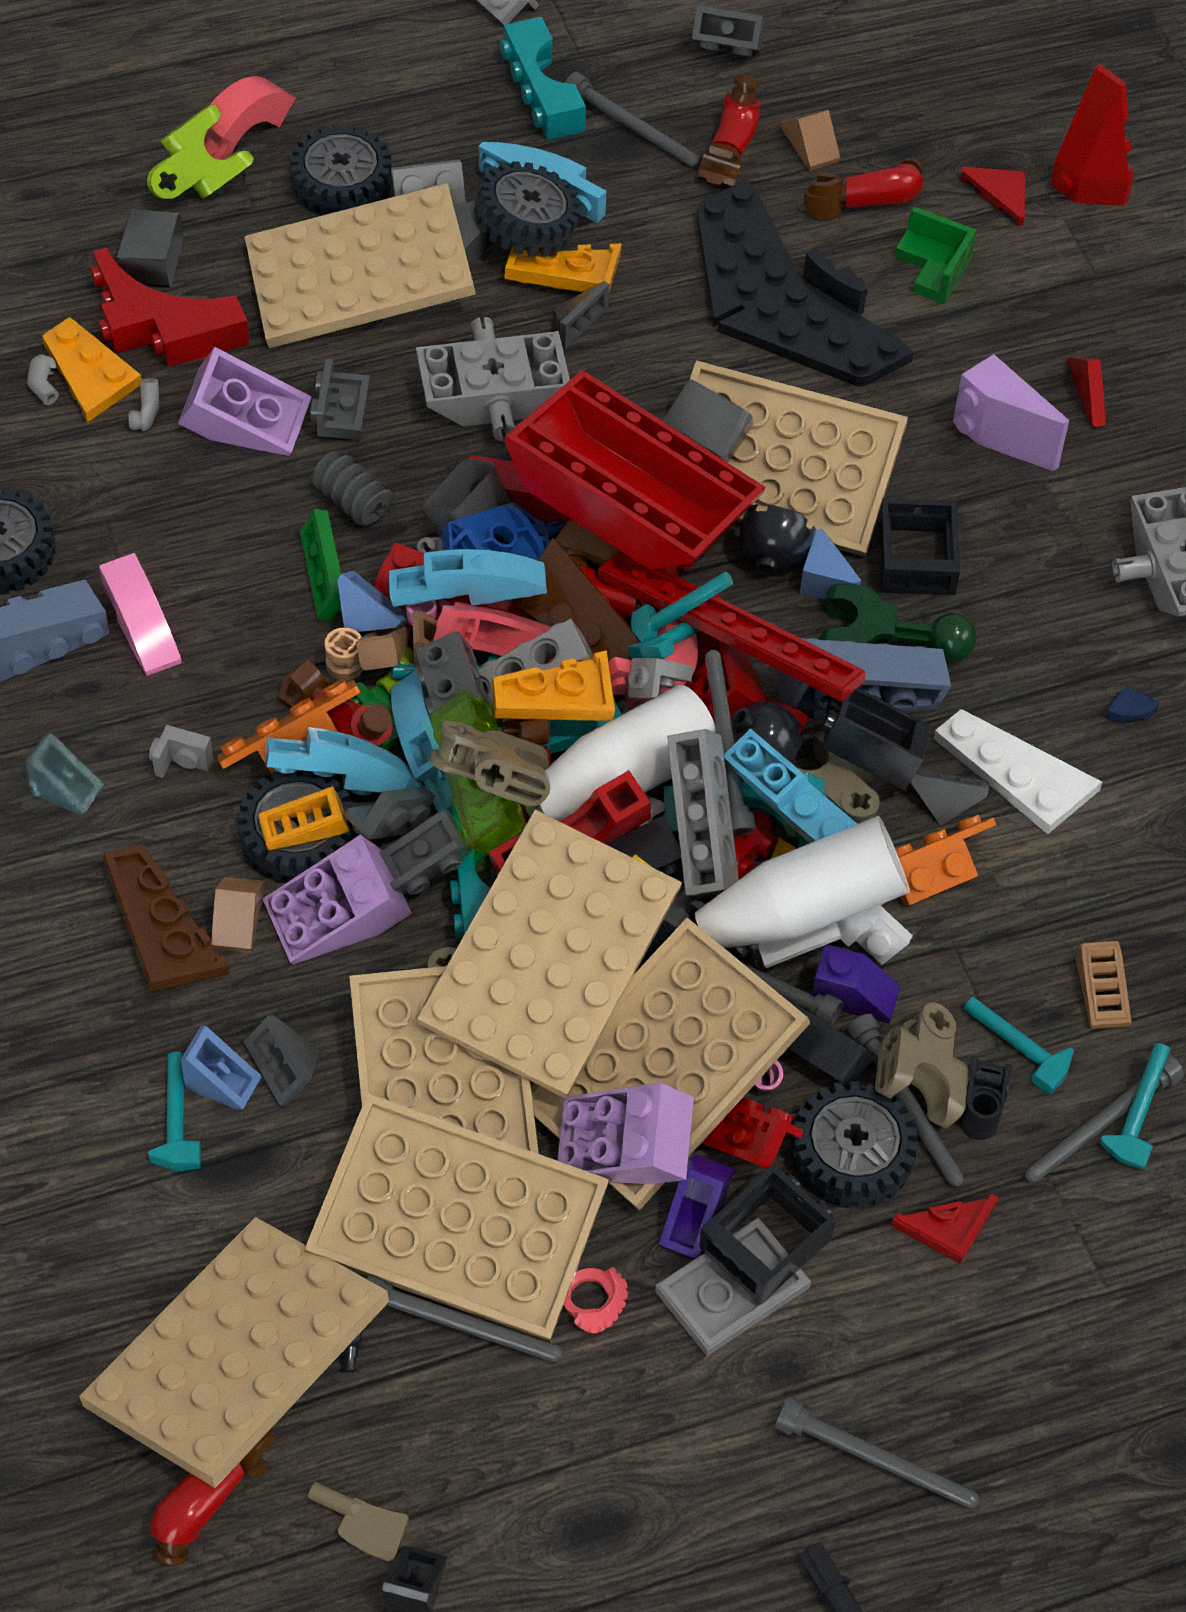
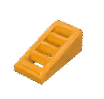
(321, 828)

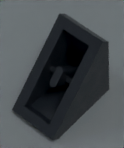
(413, 1581)

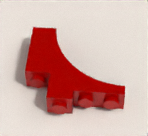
(174, 325)

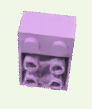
(336, 902)
(628, 1133)

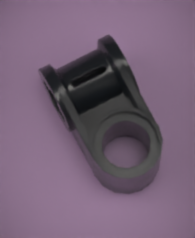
(985, 1093)

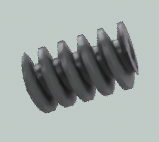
(351, 488)

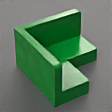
(940, 249)

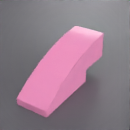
(139, 614)

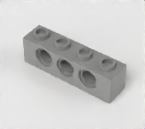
(560, 641)
(703, 813)

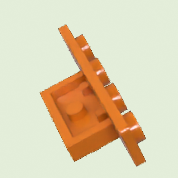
(292, 727)
(941, 860)

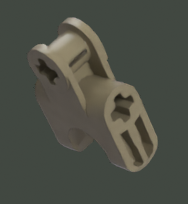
(495, 761)
(845, 783)
(923, 1055)

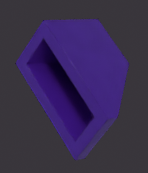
(857, 983)
(695, 1204)

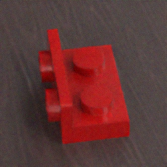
(751, 1133)

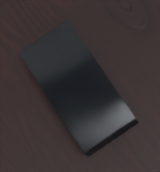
(838, 284)

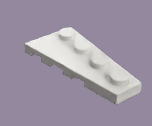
(1022, 774)

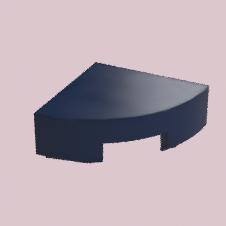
(1131, 706)

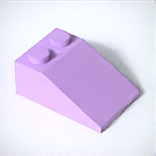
(243, 406)
(1009, 415)

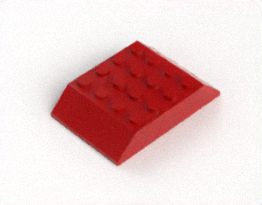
(627, 474)

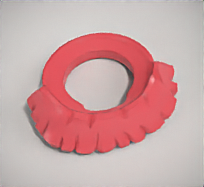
(598, 1319)

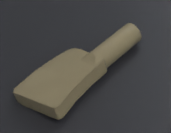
(364, 1525)

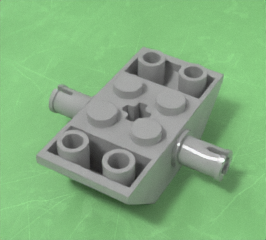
(492, 376)
(1159, 547)

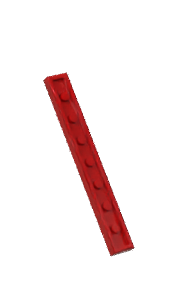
(737, 628)

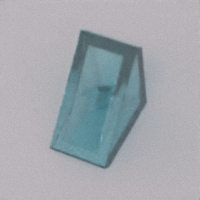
(61, 776)

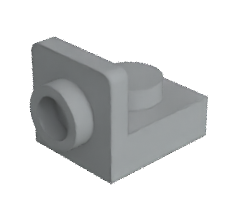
(651, 673)
(183, 747)

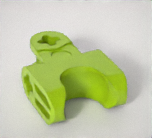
(190, 161)

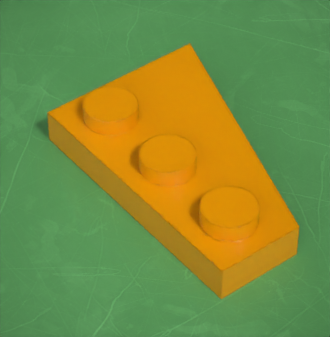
(565, 269)
(91, 369)
(559, 693)

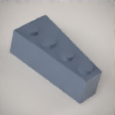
(48, 626)
(896, 674)

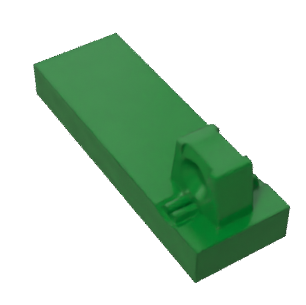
(321, 564)

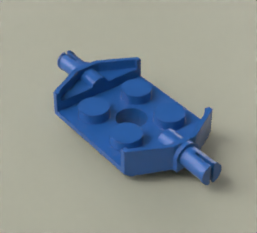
(521, 530)

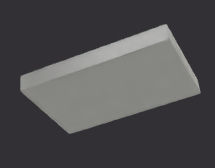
(717, 1307)

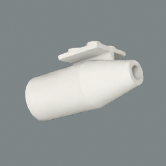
(629, 742)
(802, 894)

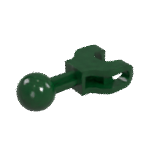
(877, 623)

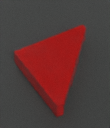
(1001, 188)
(1088, 380)
(949, 1226)

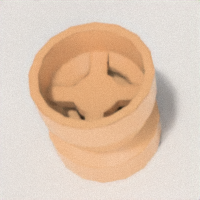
(342, 654)

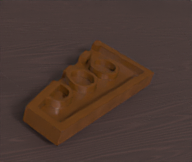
(576, 598)
(159, 923)

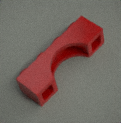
(604, 816)

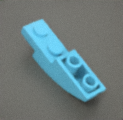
(590, 195)
(480, 573)
(417, 738)
(325, 752)
(785, 788)

